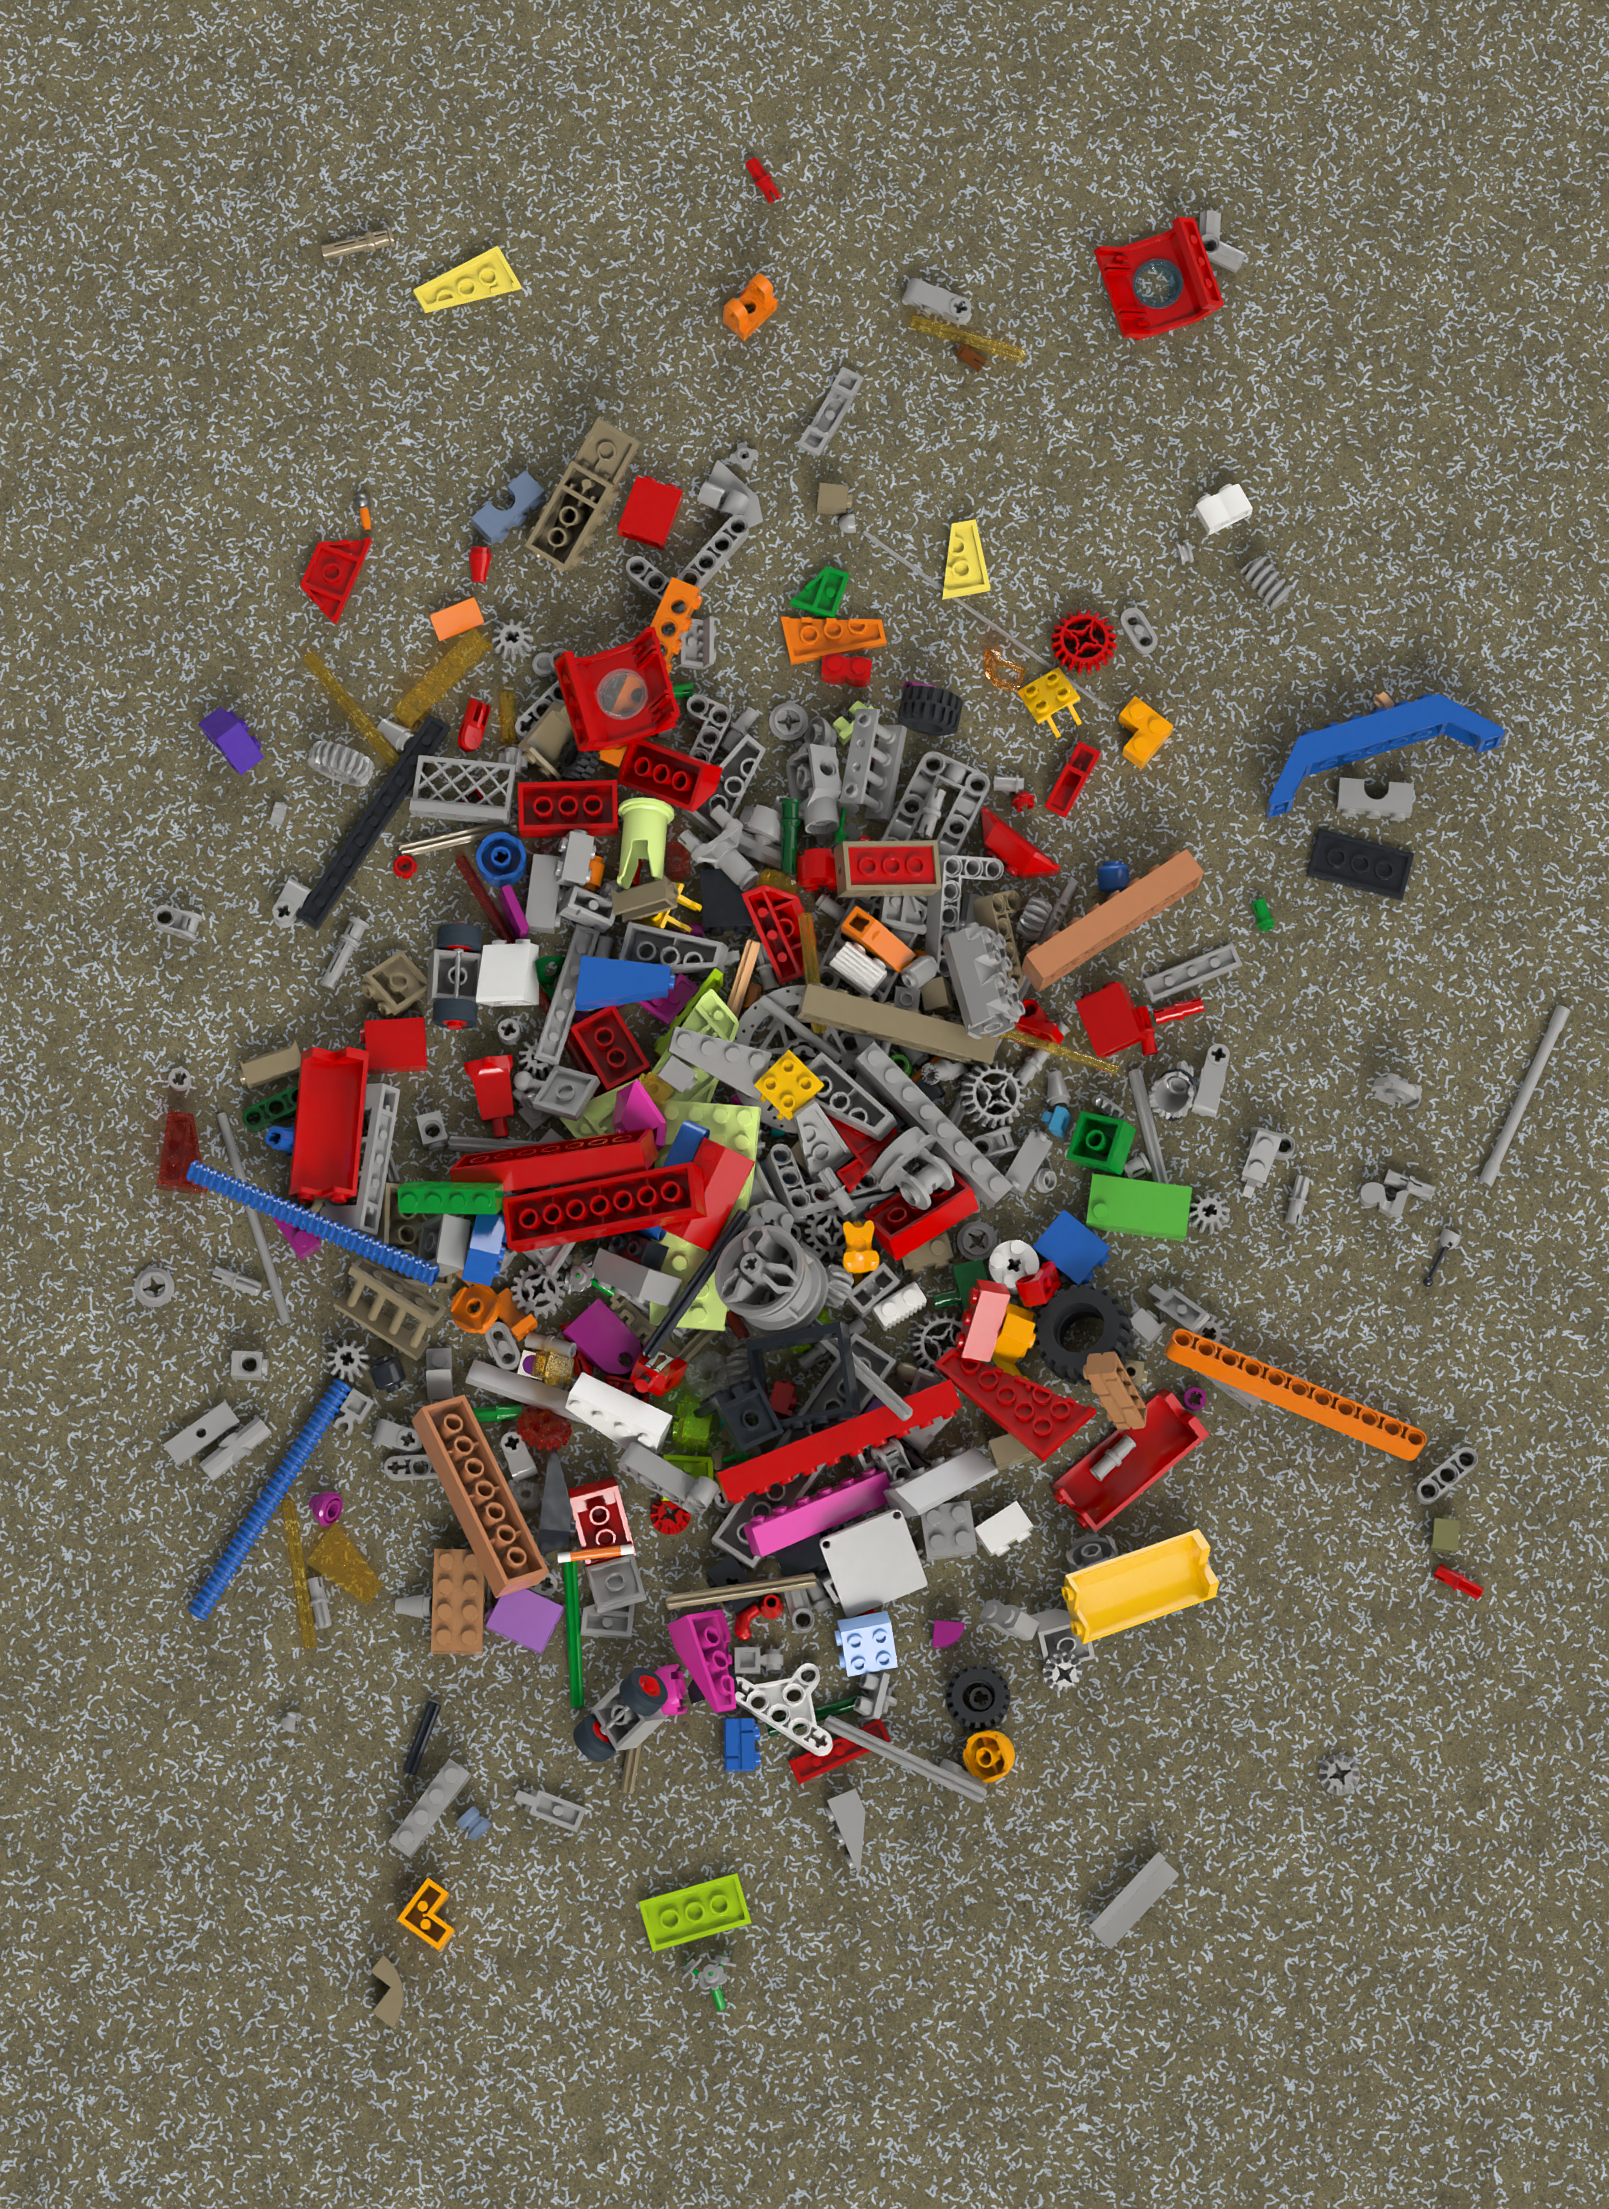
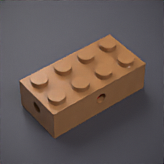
(457, 1603)

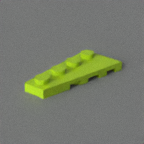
(715, 982)

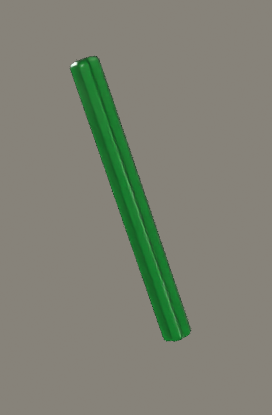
(573, 1635)

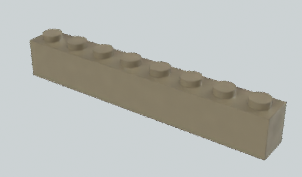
(894, 1025)

